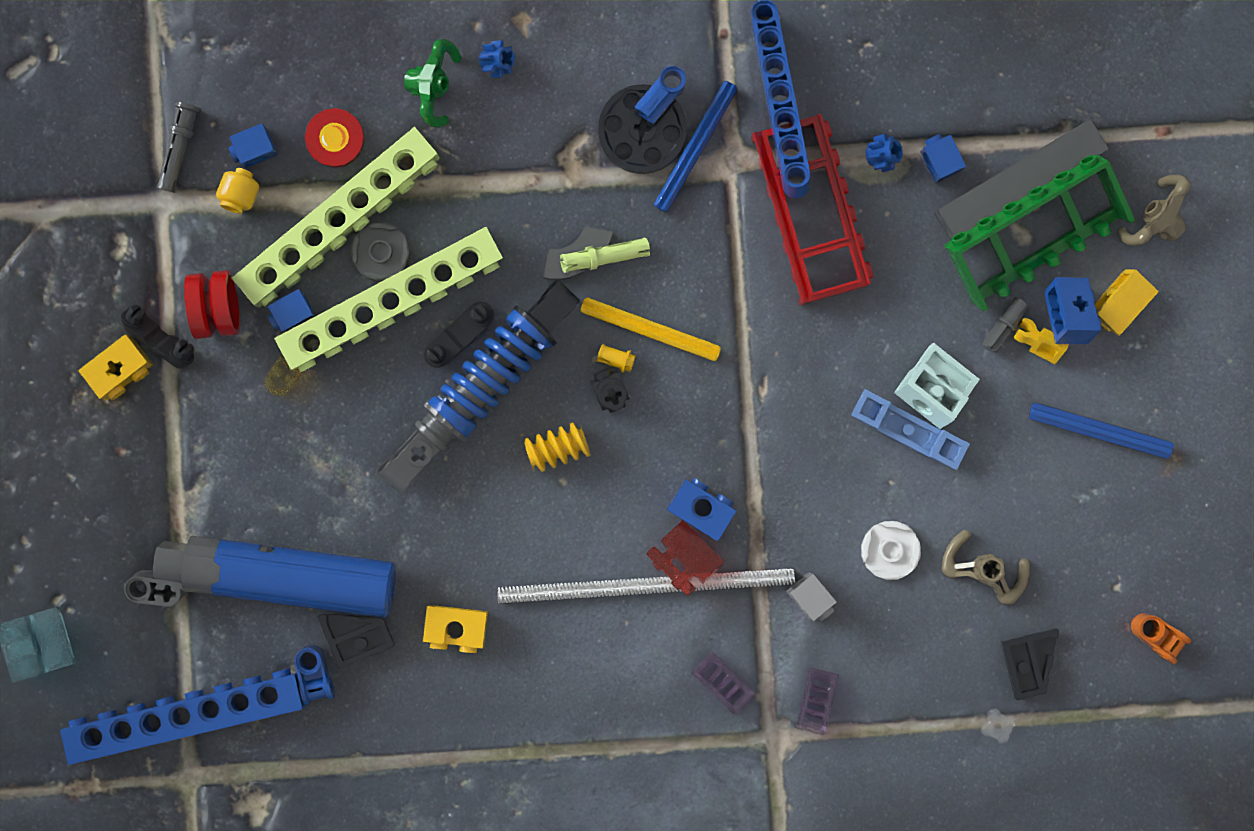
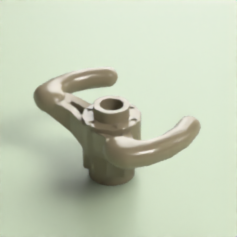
(1161, 215)
(1004, 594)

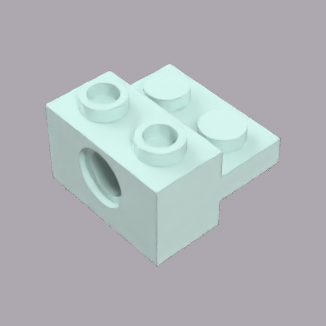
(937, 386)

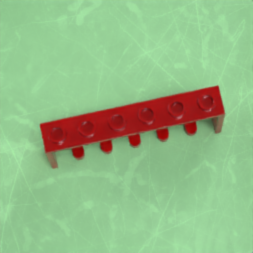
(846, 212)

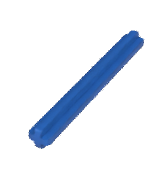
(695, 146)
(1101, 430)

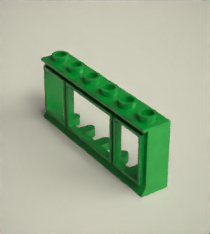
(1049, 253)

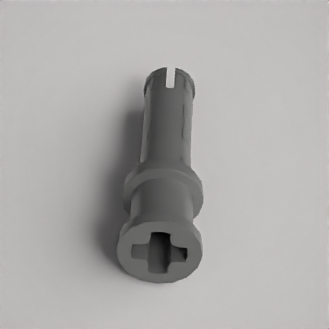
(180, 133)

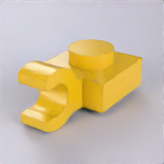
(1041, 342)

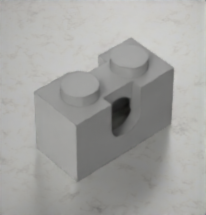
(812, 597)

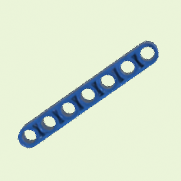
(780, 110)

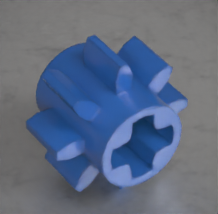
(497, 59)
(884, 152)

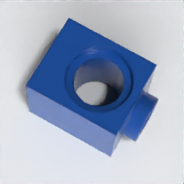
(252, 146)
(942, 157)
(290, 311)

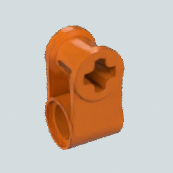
(1163, 639)

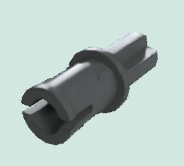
(1006, 325)

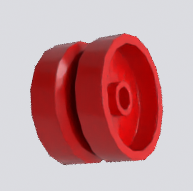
(212, 304)

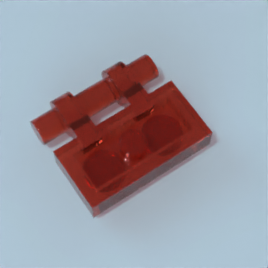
(691, 552)

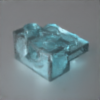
(36, 644)

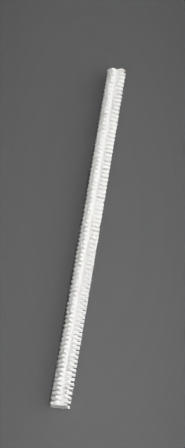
(641, 586)

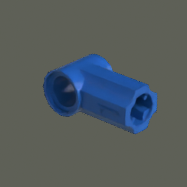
(660, 96)

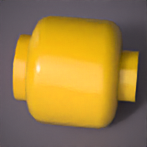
(237, 191)

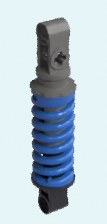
(455, 413)

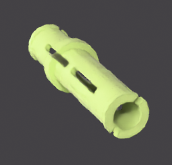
(594, 257)

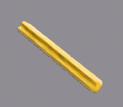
(650, 329)

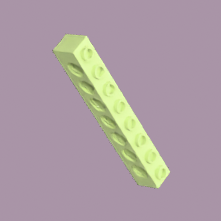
(319, 220)
(292, 342)

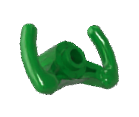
(431, 81)

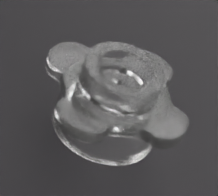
(1002, 733)

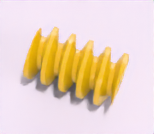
(557, 447)

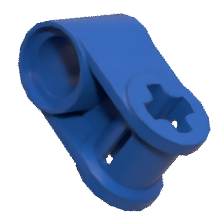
(314, 677)

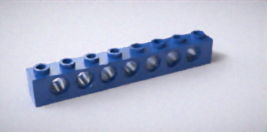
(80, 747)

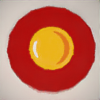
(334, 137)

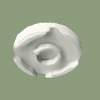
(890, 550)

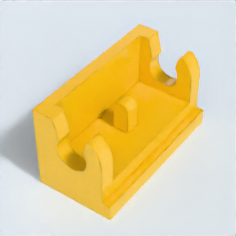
(1124, 301)

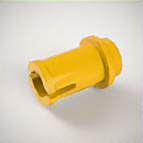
(616, 358)

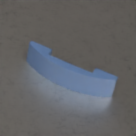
(909, 430)

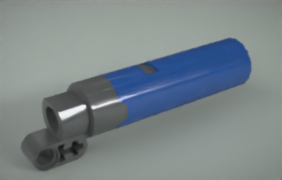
(266, 575)

